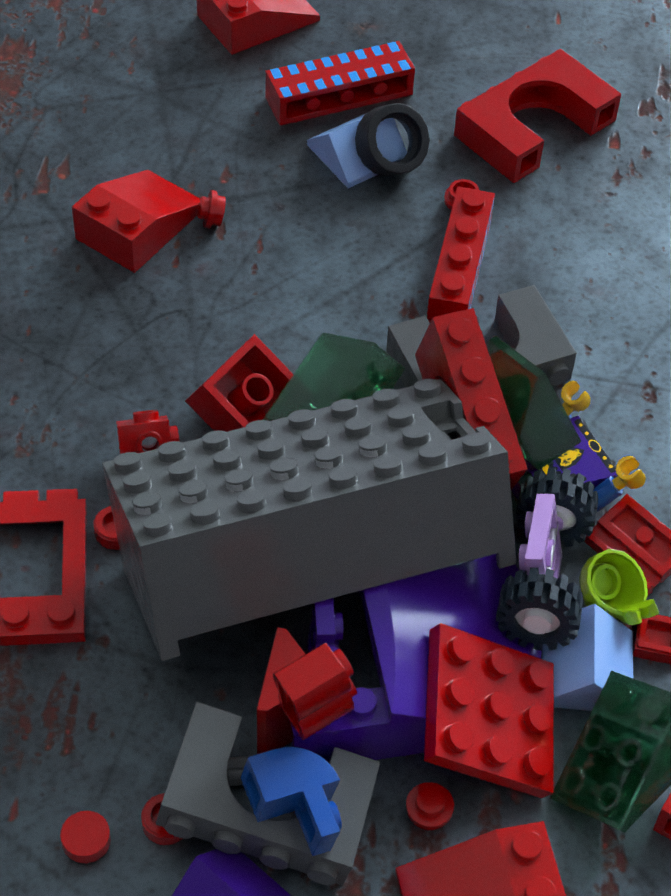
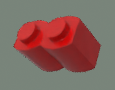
(316, 689)

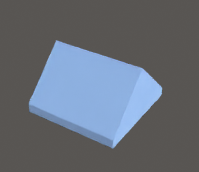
(339, 152)
(586, 661)

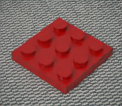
(490, 711)

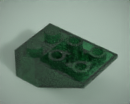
(620, 755)

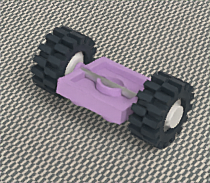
(542, 604)

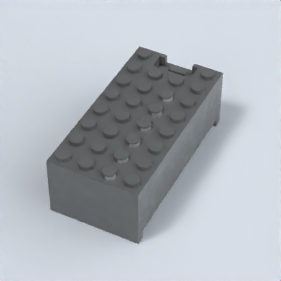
(307, 509)

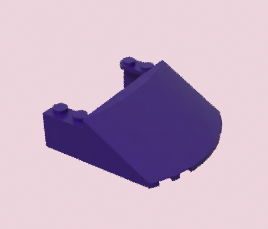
(398, 618)

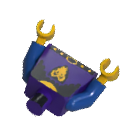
(589, 457)

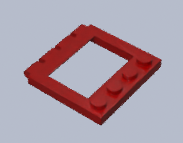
(52, 616)

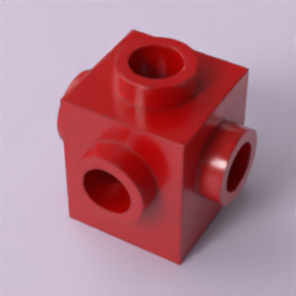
(144, 425)

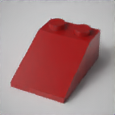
(253, 22)
(133, 217)
(241, 388)
(494, 864)

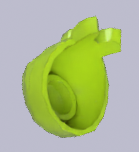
(617, 586)

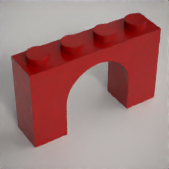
(551, 83)
(459, 357)

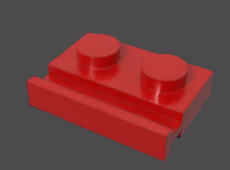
(637, 533)

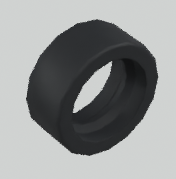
(417, 136)

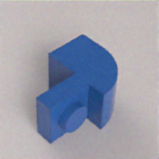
(298, 782)

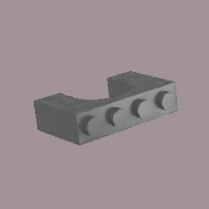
(523, 322)
(203, 806)

